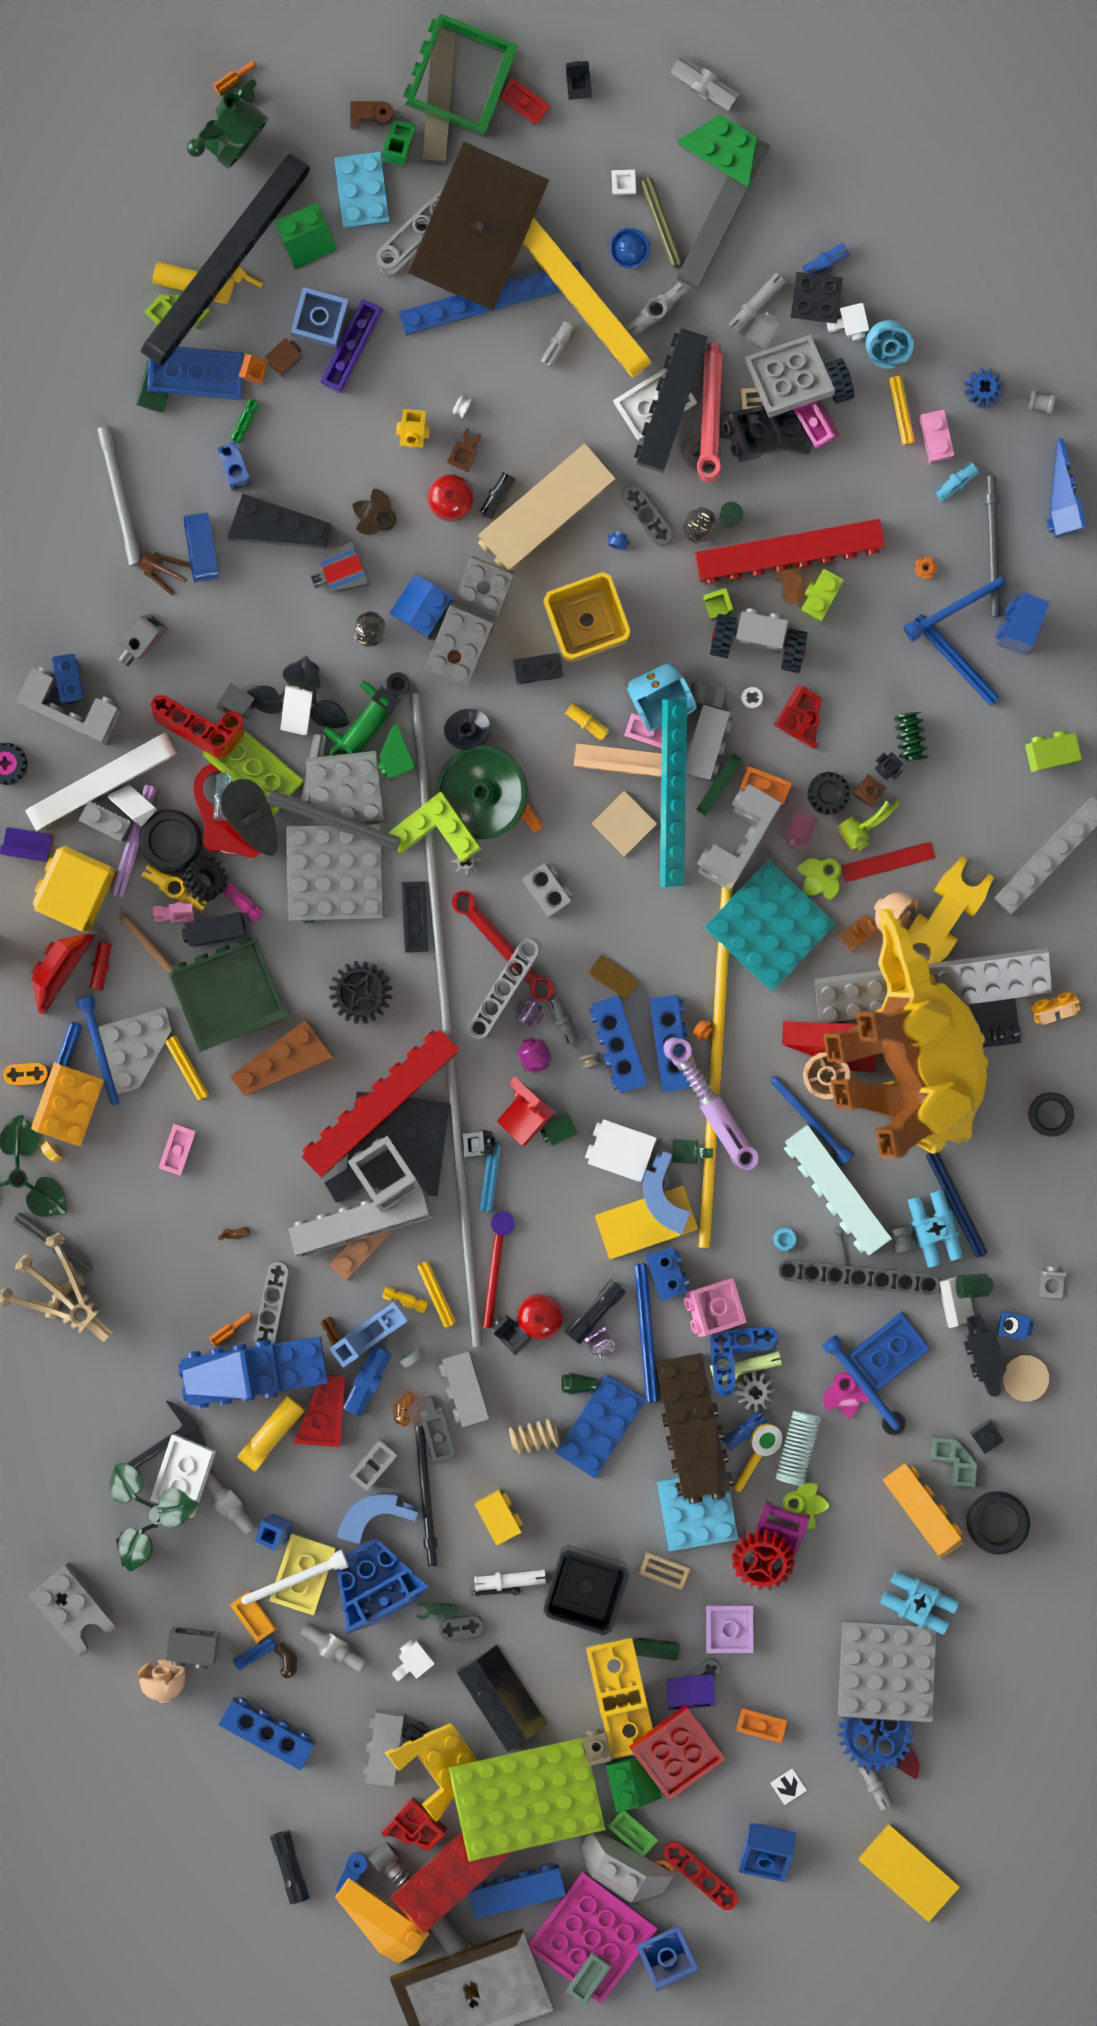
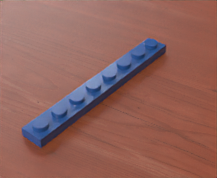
(458, 308)

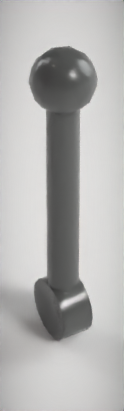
(839, 1231)

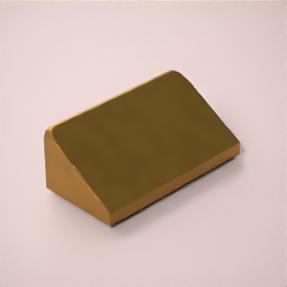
(613, 977)

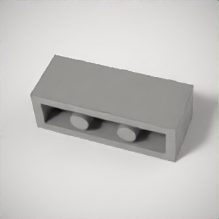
(708, 743)
(464, 1389)
(386, 1735)

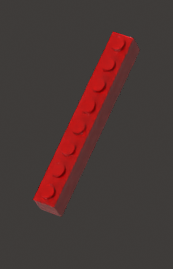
(789, 550)
(380, 1103)

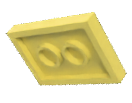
(301, 1555)

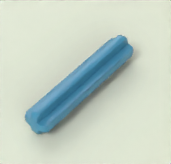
(490, 1180)

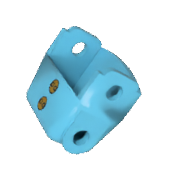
(652, 687)

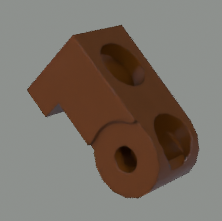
(370, 111)

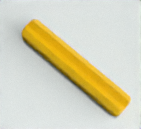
(901, 410)
(187, 1068)
(436, 1294)

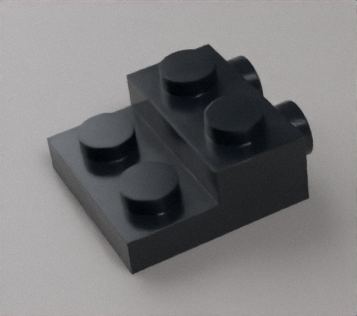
(753, 433)

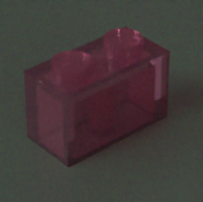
(799, 829)

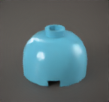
(889, 344)

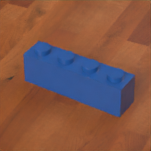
(517, 1891)

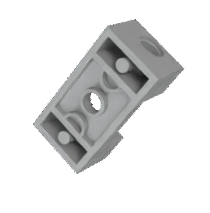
(37, 693)
(754, 808)

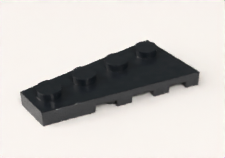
(791, 429)

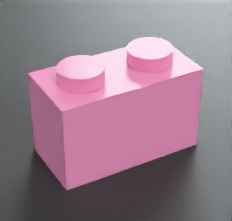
(936, 436)

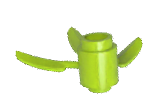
(855, 833)

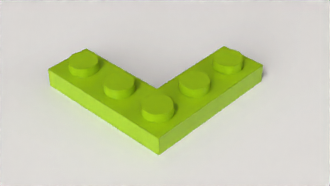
(440, 814)

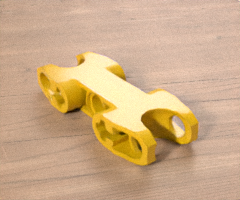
(955, 900)

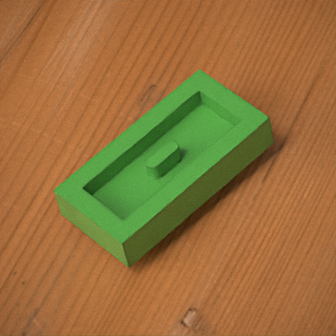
(632, 1832)

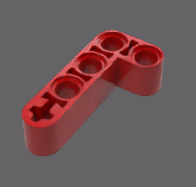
(193, 723)

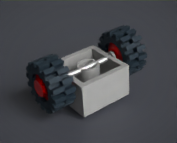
(761, 633)

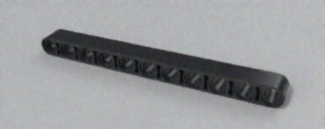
(225, 259)

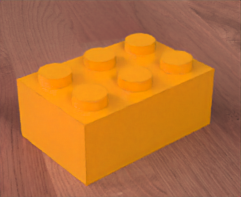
(67, 1104)

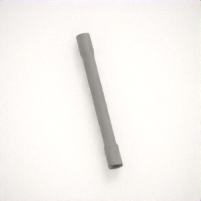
(108, 447)

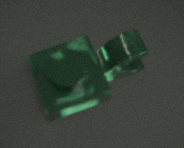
(687, 1151)
(443, 1610)

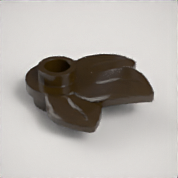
(371, 511)

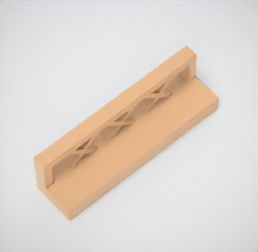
(618, 760)

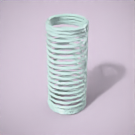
(796, 1478)

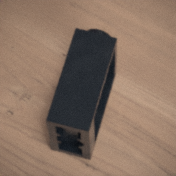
(214, 929)

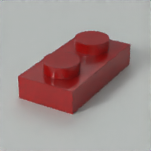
(524, 101)

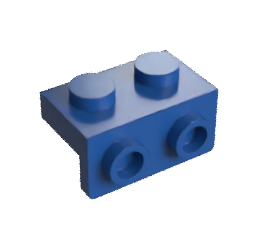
(67, 678)

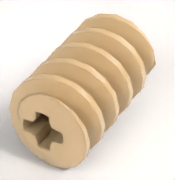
(534, 1437)

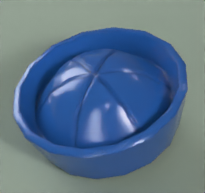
(629, 247)

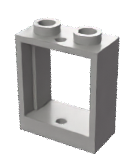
(394, 1192)

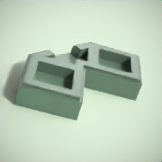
(951, 1450)

